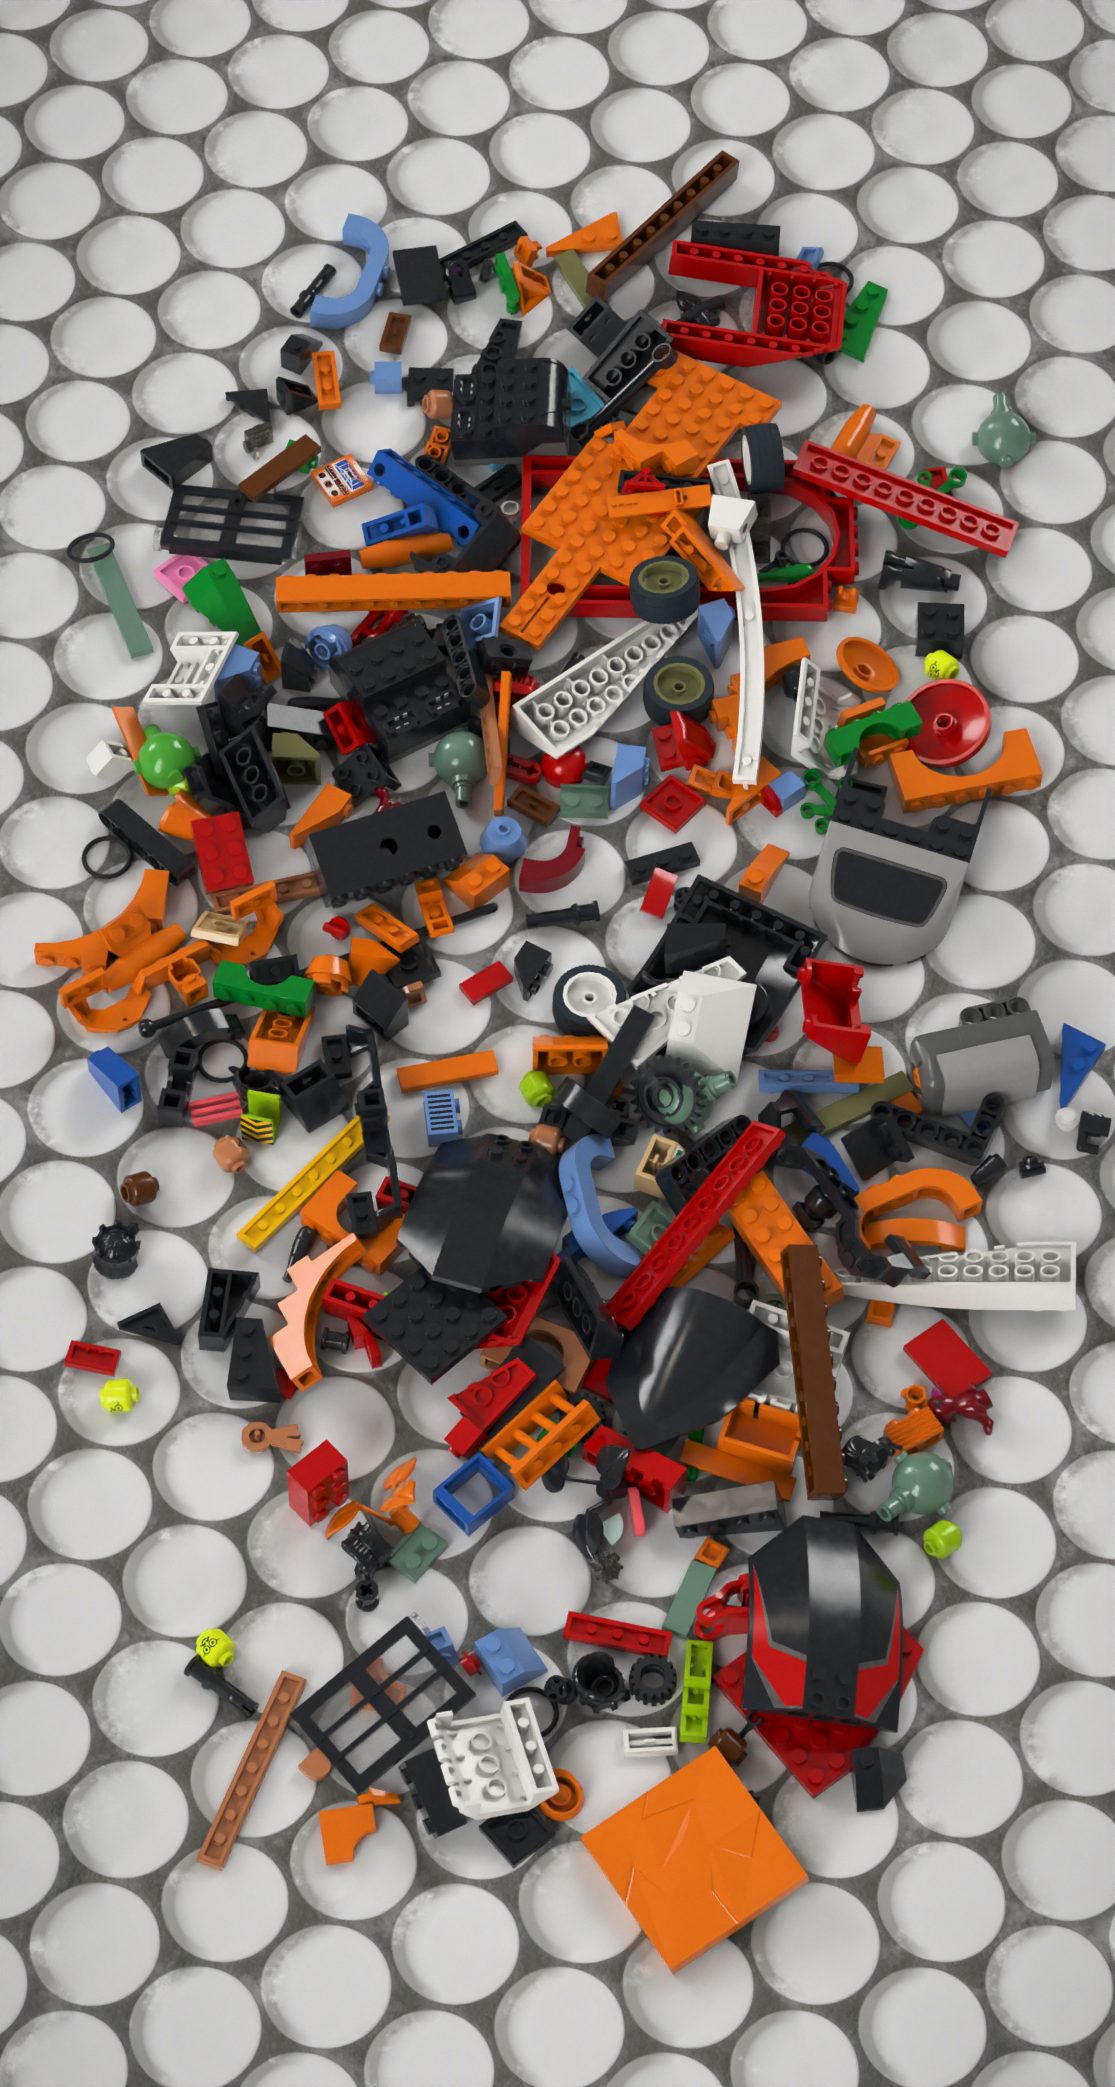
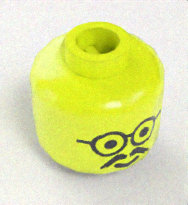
(941, 666)
(119, 1395)
(215, 1648)

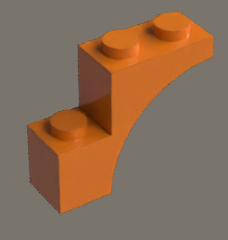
(675, 458)

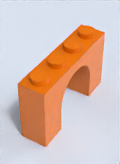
(323, 1214)

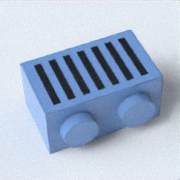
(440, 1117)

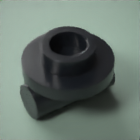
(1031, 1166)

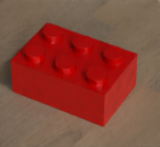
(221, 852)
(318, 1483)

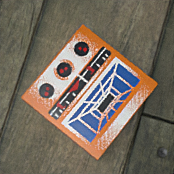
(342, 480)

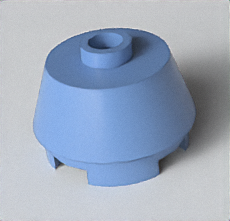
(326, 643)
(504, 839)

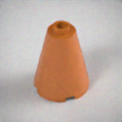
(180, 814)

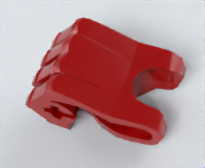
(725, 1618)

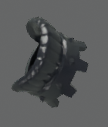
(116, 1250)
(868, 1456)
(366, 1551)
(599, 1682)

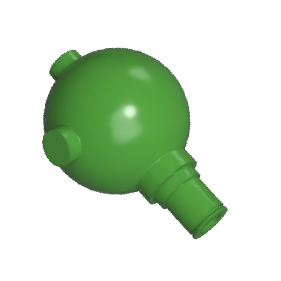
(164, 757)

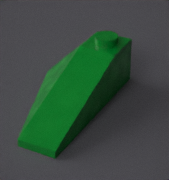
(220, 598)

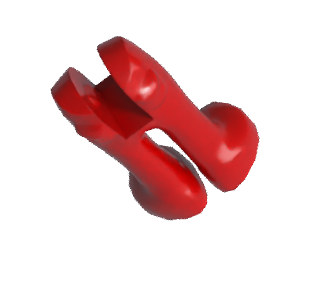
(364, 629)

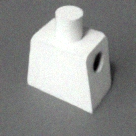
(730, 519)

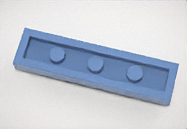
(803, 1081)

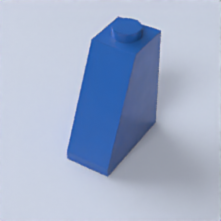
(115, 1078)

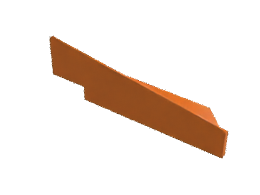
(698, 549)

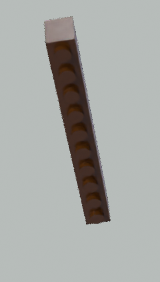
(662, 226)
(813, 1372)

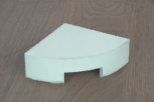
(613, 1530)

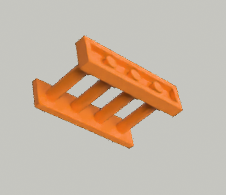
(552, 1445)

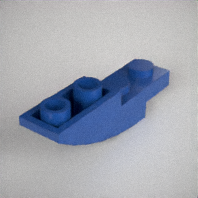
(617, 1222)

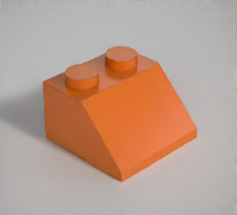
(478, 879)

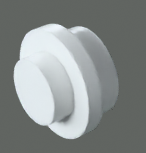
(511, 510)
(1067, 1118)

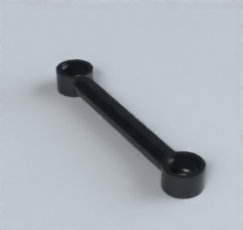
(625, 393)
(743, 1271)

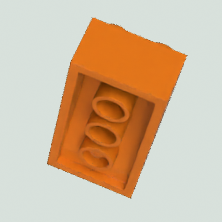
(279, 1041)

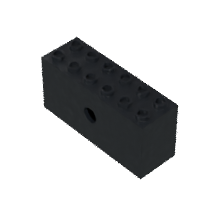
(417, 834)

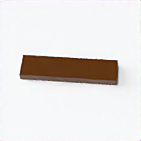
(279, 468)

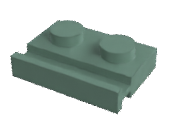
(584, 801)
(417, 1552)

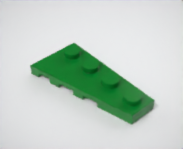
(861, 320)

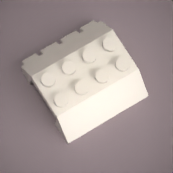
(814, 716)
(779, 1385)
(494, 1761)

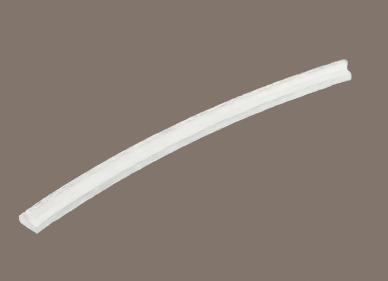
(751, 642)

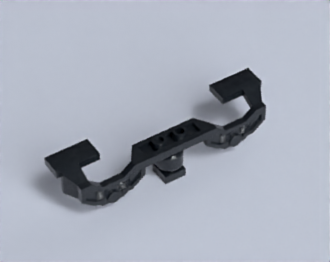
(374, 1127)
(833, 1197)

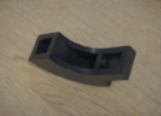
(201, 1029)

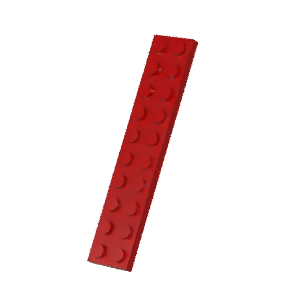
(905, 498)
(693, 1224)

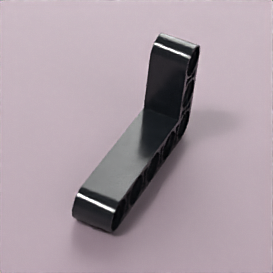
(943, 1132)
(676, 1175)

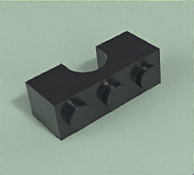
(177, 1094)

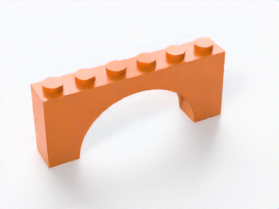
(924, 789)

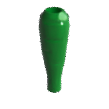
(787, 574)

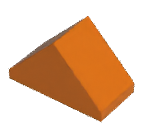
(270, 663)

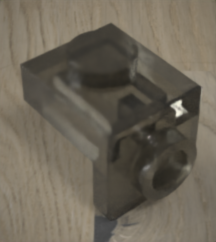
(257, 437)

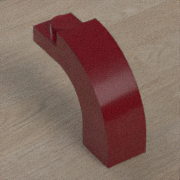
(555, 873)

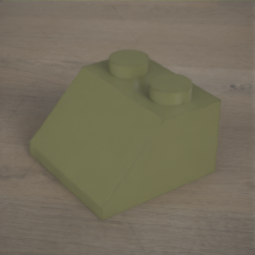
(295, 760)

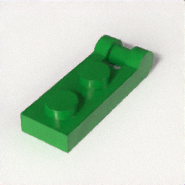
(506, 283)

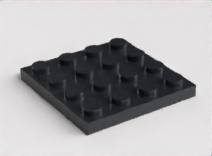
(433, 1323)

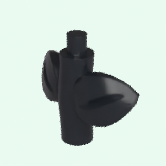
(699, 312)

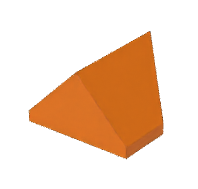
(532, 286)
(368, 955)

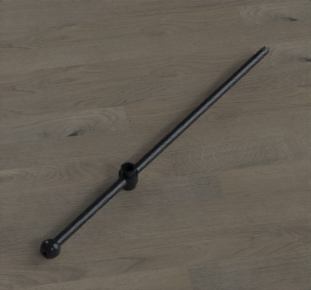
(148, 1028)

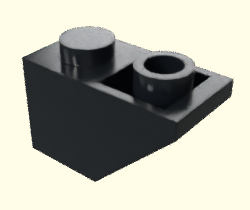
(530, 968)

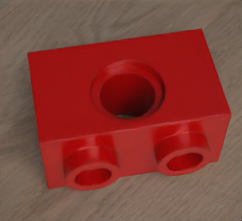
(348, 726)

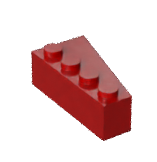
(654, 1474)

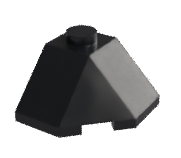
(297, 667)
(876, 1777)

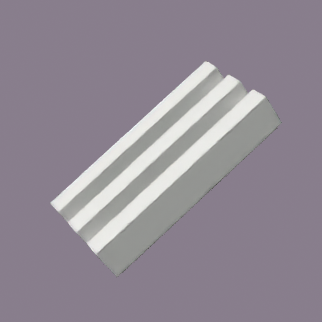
(651, 1751)

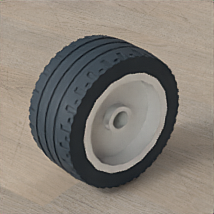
(762, 458)
(581, 993)

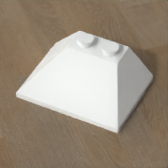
(198, 666)
(710, 1023)

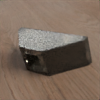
(761, 529)

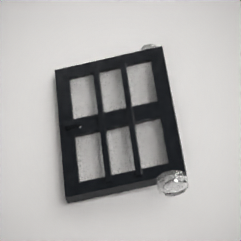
(230, 525)
(382, 1704)

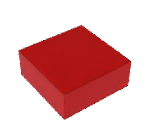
(285, 1385)

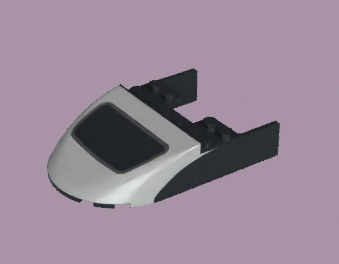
(887, 886)

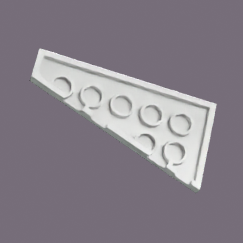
(659, 1002)

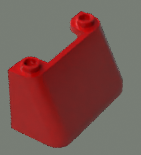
(833, 1007)

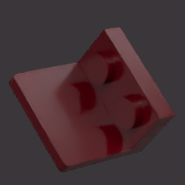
(328, 563)

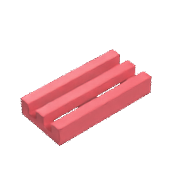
(215, 1105)

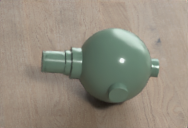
(1003, 435)
(461, 763)
(713, 1089)
(919, 1486)

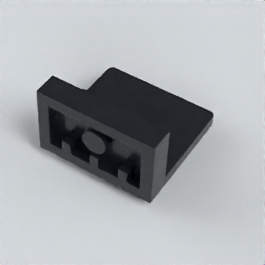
(365, 773)
(876, 1145)

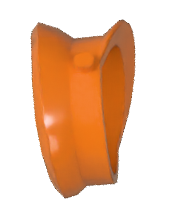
(567, 1801)

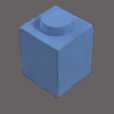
(387, 377)
(789, 789)

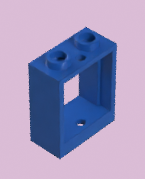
(458, 1513)

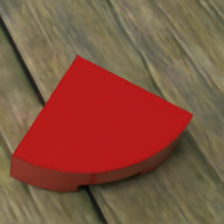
(771, 801)

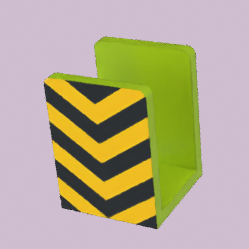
(263, 1117)

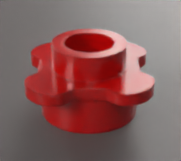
(470, 1663)

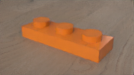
(326, 380)
(386, 927)

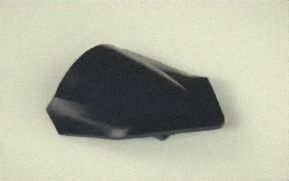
(688, 1365)

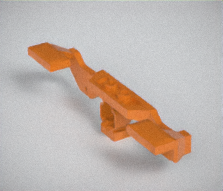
(178, 968)

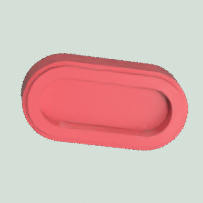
(636, 1512)

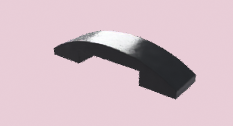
(623, 1135)

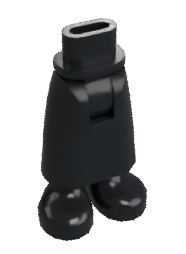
(916, 574)

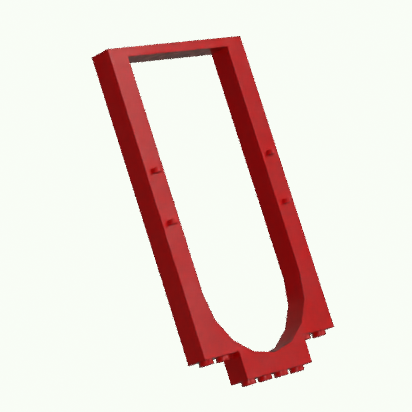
(794, 602)

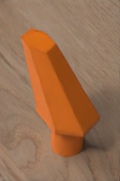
(378, 1797)

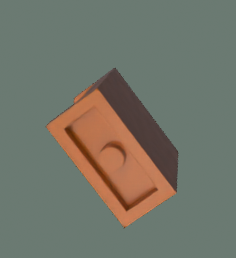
(875, 748)

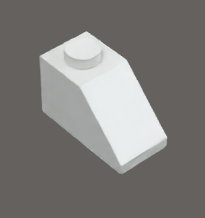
(110, 760)

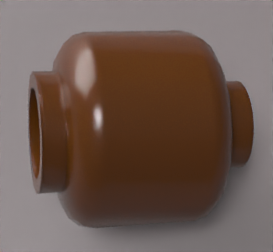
(139, 1188)
(730, 1745)

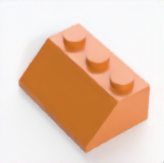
(568, 1054)

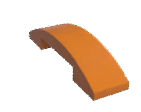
(433, 908)
(917, 1232)

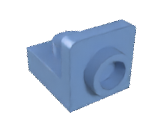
(443, 1643)

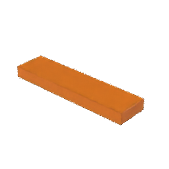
(447, 1071)

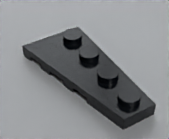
(501, 345)

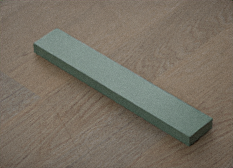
(121, 602)

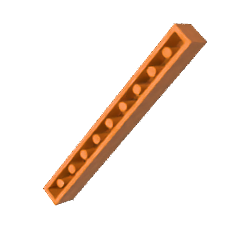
(390, 591)

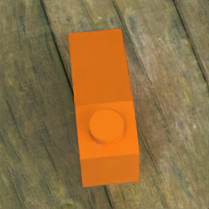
(743, 799)
(326, 811)
(763, 873)

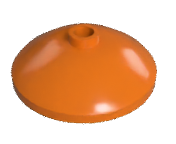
(867, 665)

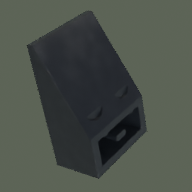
(597, 326)

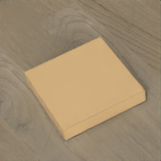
(220, 928)

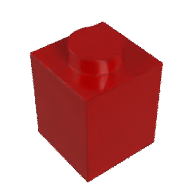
(465, 1439)

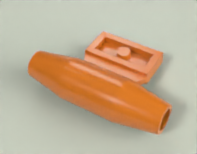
(862, 445)
(396, 551)
(132, 941)

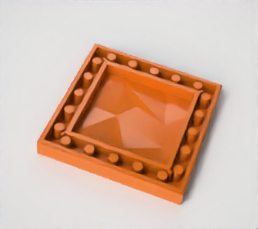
(694, 1859)

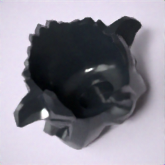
(252, 1080)

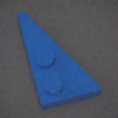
(1078, 1058)

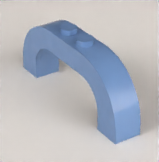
(349, 310)
(583, 1208)

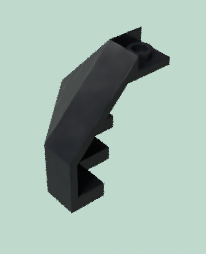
(205, 783)

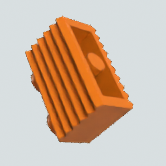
(915, 1431)

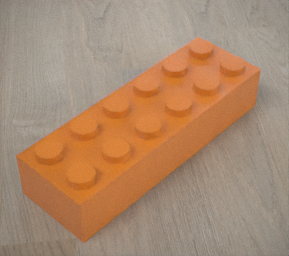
(769, 1228)

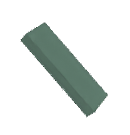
(690, 1594)

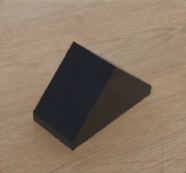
(293, 395)

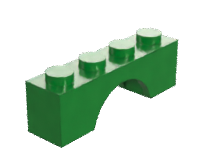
(896, 722)
(291, 997)

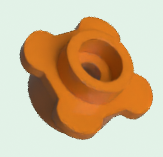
(917, 1391)

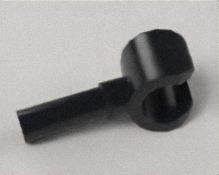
(778, 562)
(750, 1725)

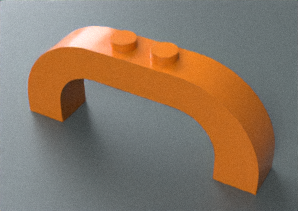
(916, 1185)

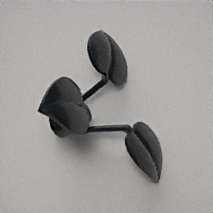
(611, 1465)

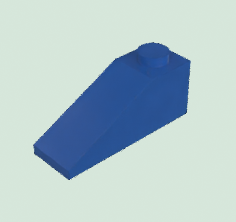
(400, 524)
(826, 1149)

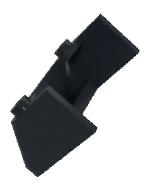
(486, 549)

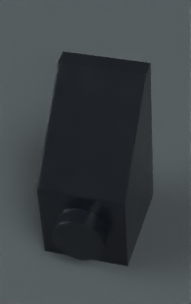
(297, 352)

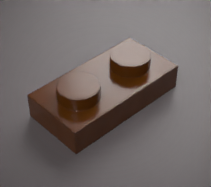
(395, 333)
(533, 805)

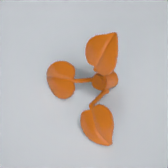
(396, 1503)

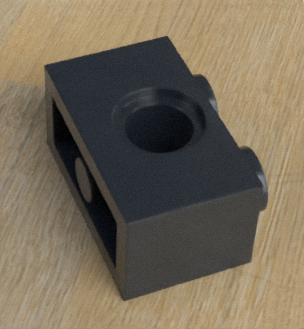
(505, 655)

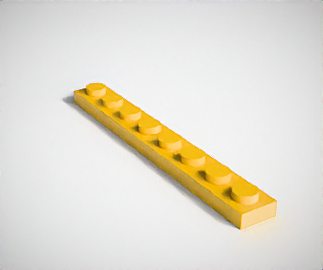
(302, 1187)

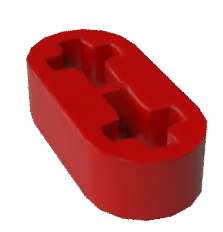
(520, 768)

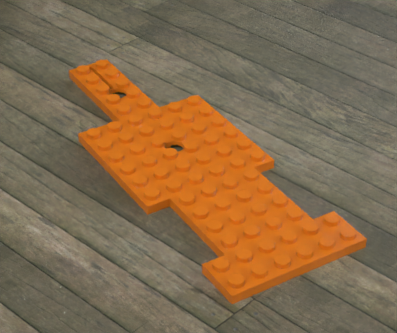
(574, 515)

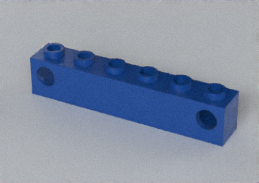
(415, 488)

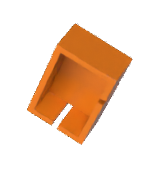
(767, 1441)

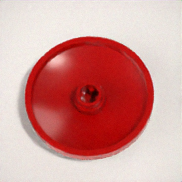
(953, 721)

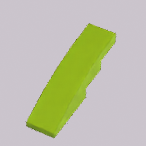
(696, 1691)

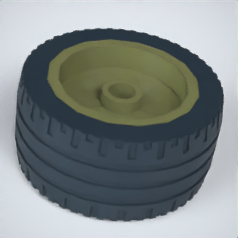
(664, 589)
(680, 686)

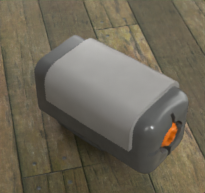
(991, 1055)

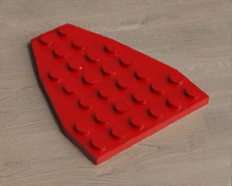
(811, 1749)

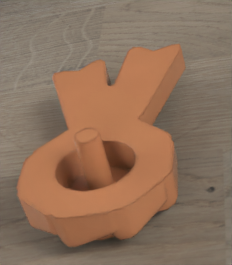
(259, 1437)

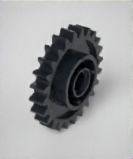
(654, 1077)

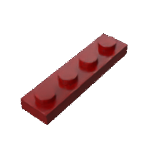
(617, 1635)

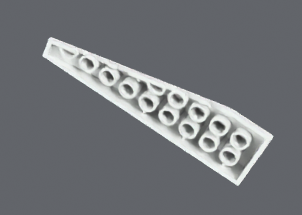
(587, 694)
(1017, 1278)

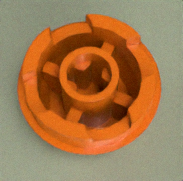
(330, 974)

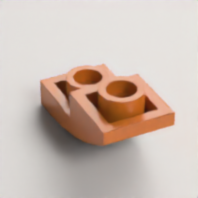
(439, 444)

